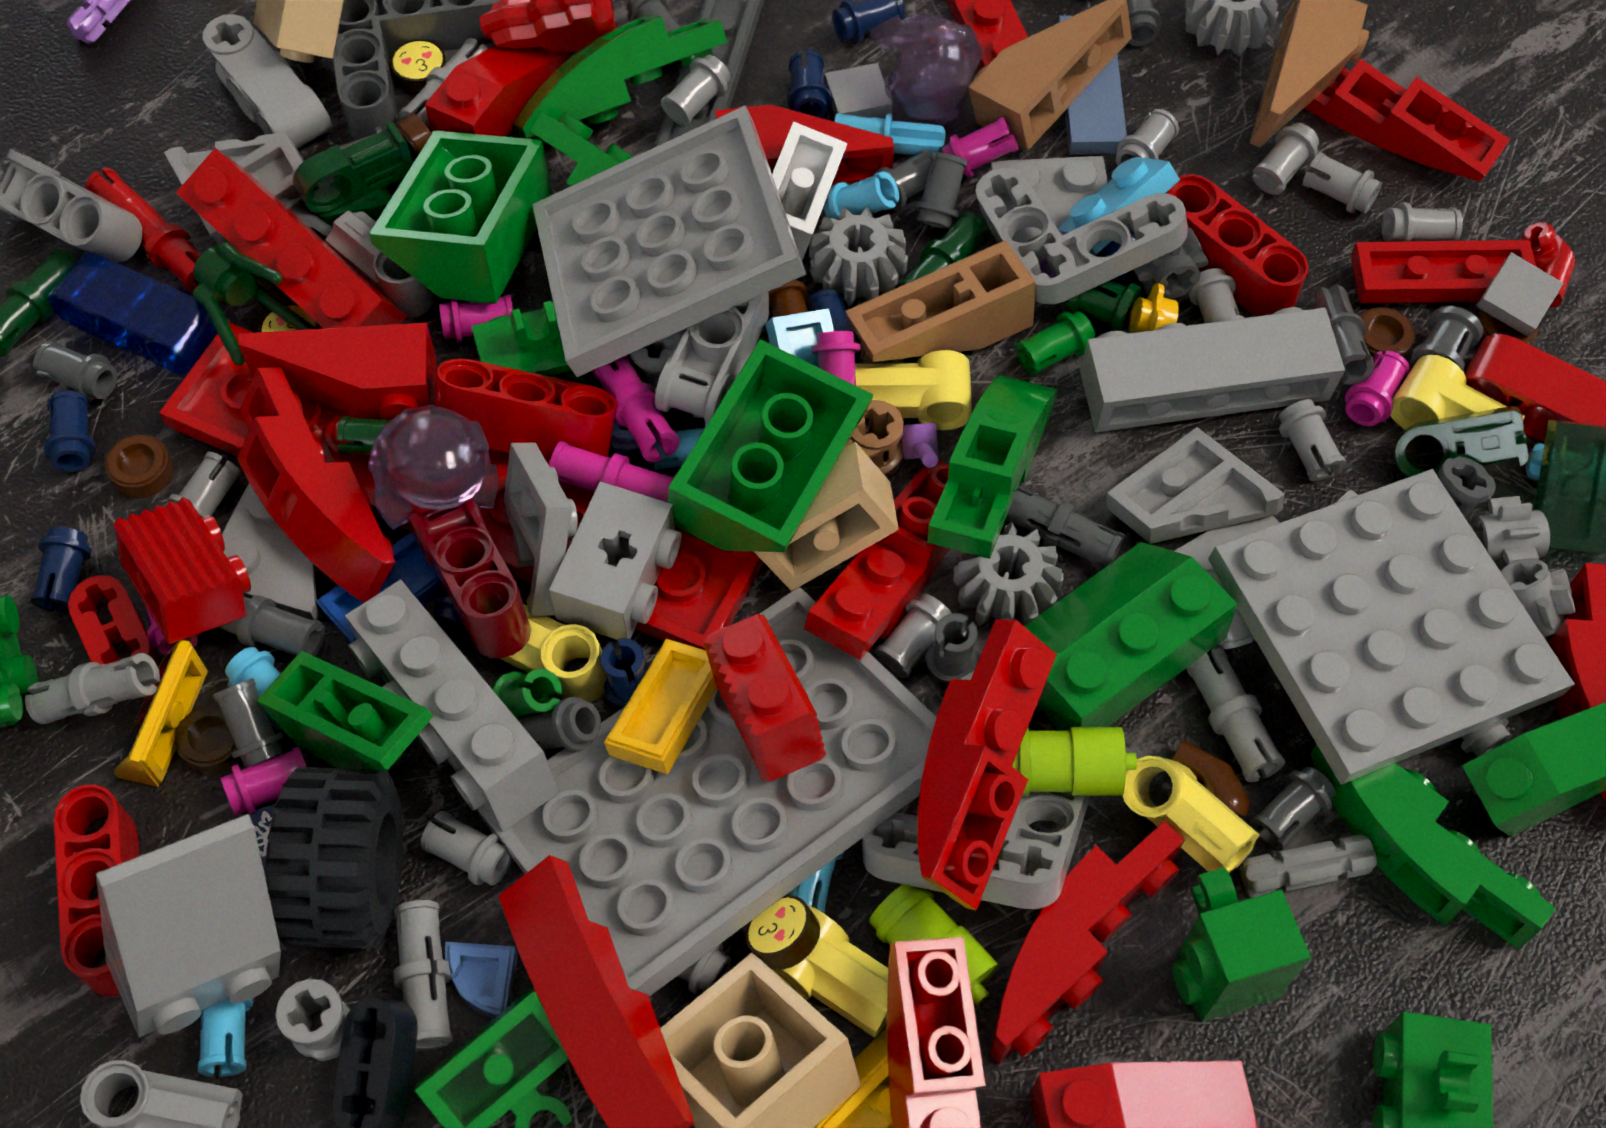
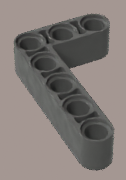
(372, 32)

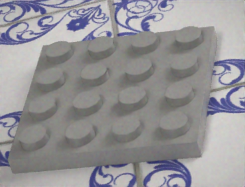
(664, 241)
(1388, 624)

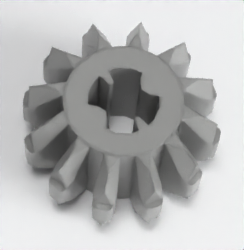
(1230, 23)
(858, 255)
(1001, 597)

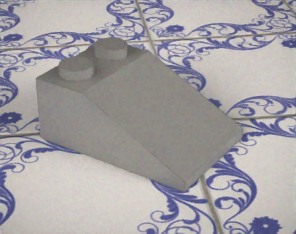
(189, 927)

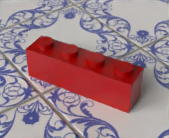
(272, 234)

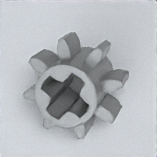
(1512, 531)
(1542, 593)

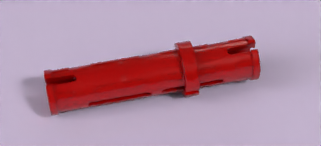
(164, 241)

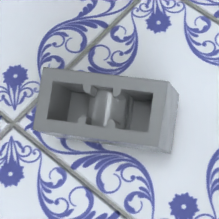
(615, 562)

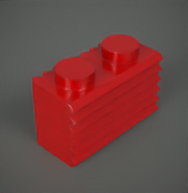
(182, 569)
(764, 697)

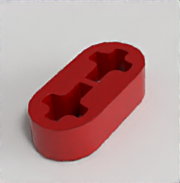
(126, 622)

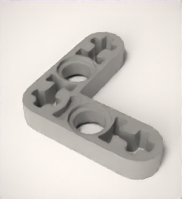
(1069, 253)
(1021, 851)

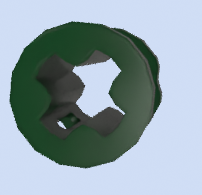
(1106, 303)

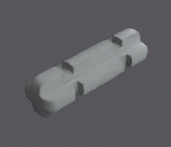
(1308, 865)

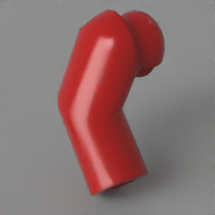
(1551, 255)

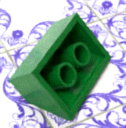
(465, 213)
(765, 453)
(1128, 634)

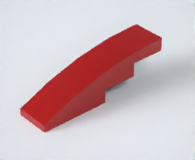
(1409, 121)
(586, 997)

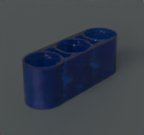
(133, 312)

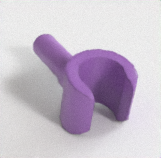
(920, 442)

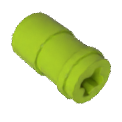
(1075, 761)
(914, 915)

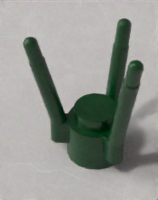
(230, 279)

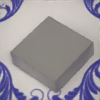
(858, 92)
(1519, 294)

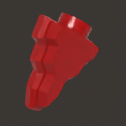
(548, 23)

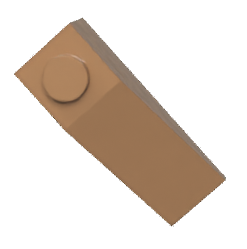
(1308, 57)
(1049, 70)
(950, 308)

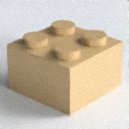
(758, 1054)

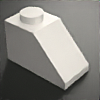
(805, 177)

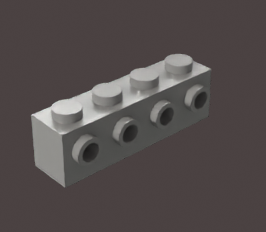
(1210, 368)
(471, 726)

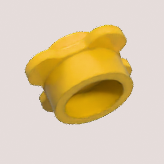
(1152, 312)

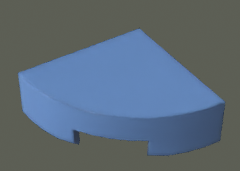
(483, 975)

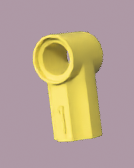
(931, 390)
(1437, 391)
(553, 647)
(1210, 829)
(842, 978)

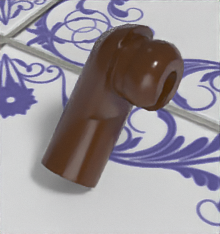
(1214, 776)

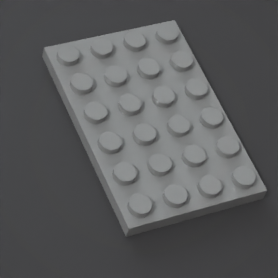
(712, 844)

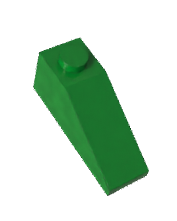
(342, 715)
(1542, 771)

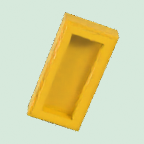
(663, 708)

